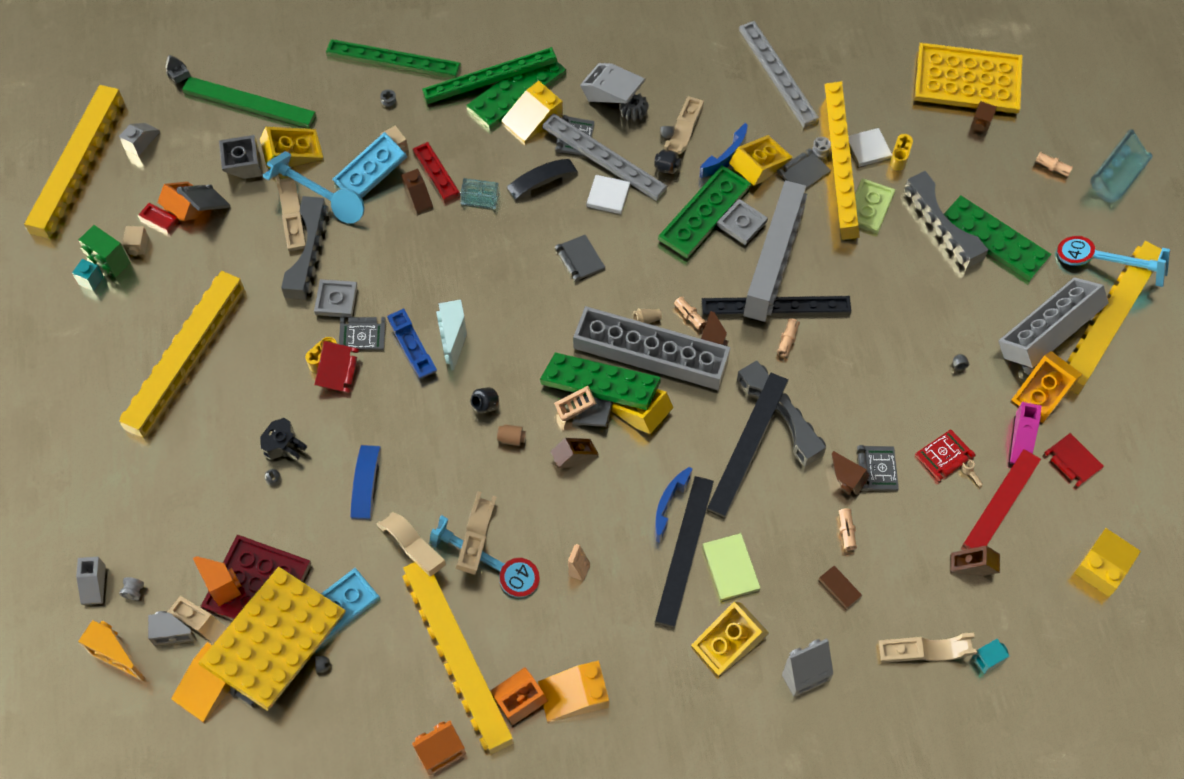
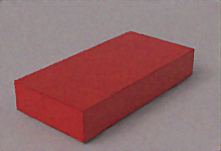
(158, 218)

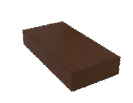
(840, 587)

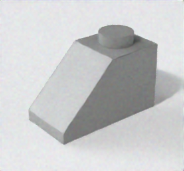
(138, 137)
(166, 629)

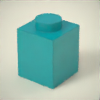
(88, 274)
(991, 656)

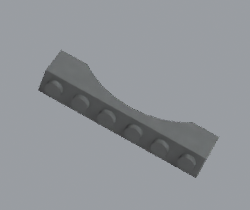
(965, 246)
(297, 279)
(807, 444)

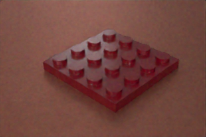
(253, 566)

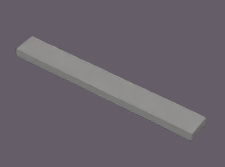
(779, 74)
(605, 157)

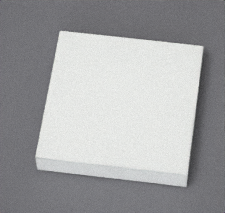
(869, 147)
(608, 194)

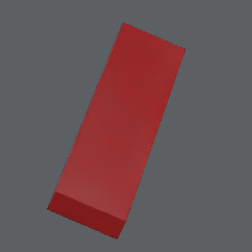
(436, 172)

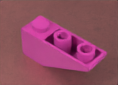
(1025, 429)

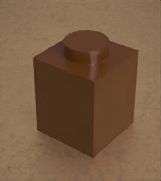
(983, 116)

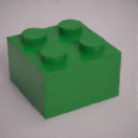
(104, 251)

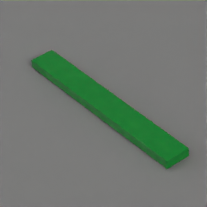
(393, 59)
(489, 75)
(249, 102)

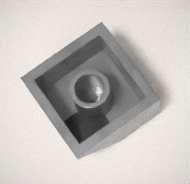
(240, 157)

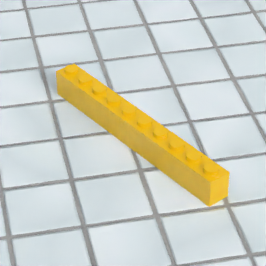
(842, 161)
(74, 162)
(1112, 315)
(181, 354)
(459, 659)

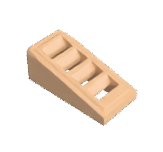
(560, 405)
(578, 563)

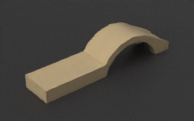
(685, 125)
(290, 214)
(475, 534)
(412, 543)
(197, 619)
(930, 650)

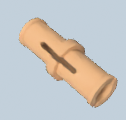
(1054, 164)
(690, 313)
(788, 337)
(849, 541)

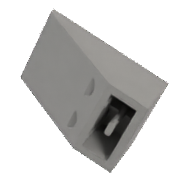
(611, 84)
(808, 667)

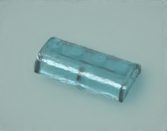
(1120, 168)

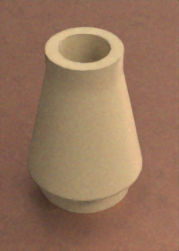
(647, 315)

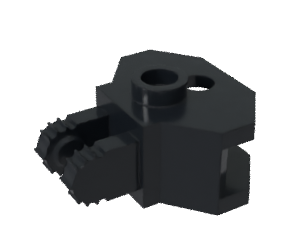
(281, 440)

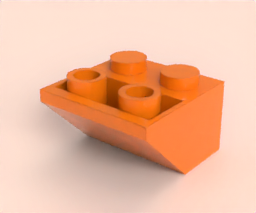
(519, 696)
(438, 747)

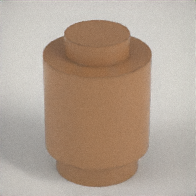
(511, 435)

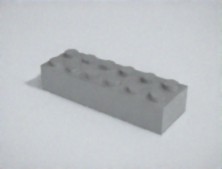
(1053, 322)

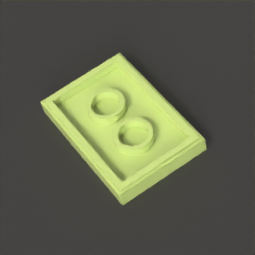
(872, 204)
(731, 567)

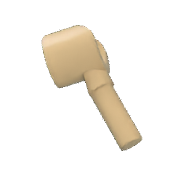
(970, 471)

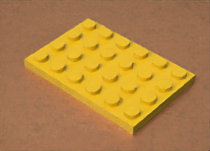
(968, 76)
(272, 638)

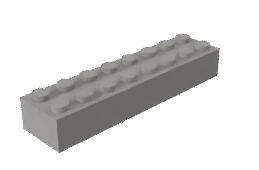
(776, 251)
(651, 347)

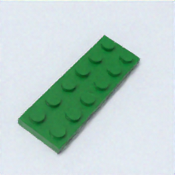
(500, 98)
(704, 211)
(1000, 239)
(604, 380)

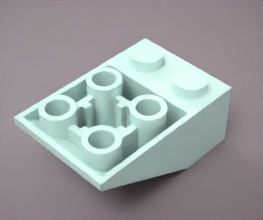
(452, 330)

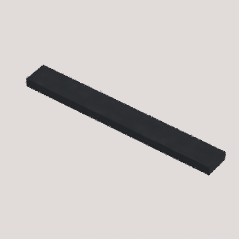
(782, 306)
(747, 445)
(684, 552)

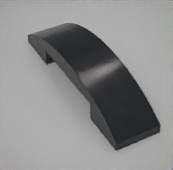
(539, 176)

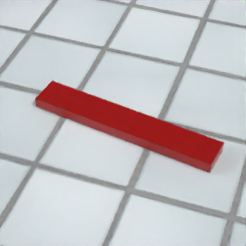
(1002, 500)

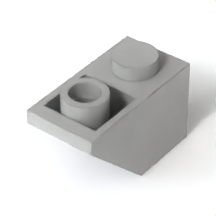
(90, 580)

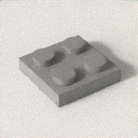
(742, 221)
(335, 298)

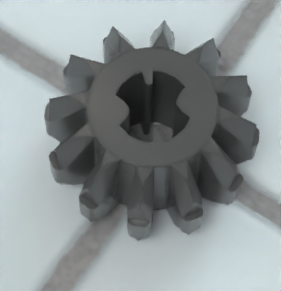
(635, 108)

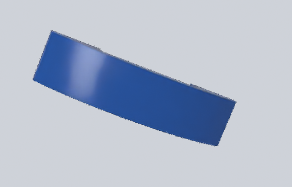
(712, 164)
(411, 344)
(364, 482)
(678, 483)

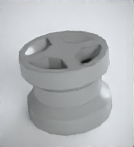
(819, 143)
(131, 588)

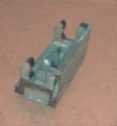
(479, 193)

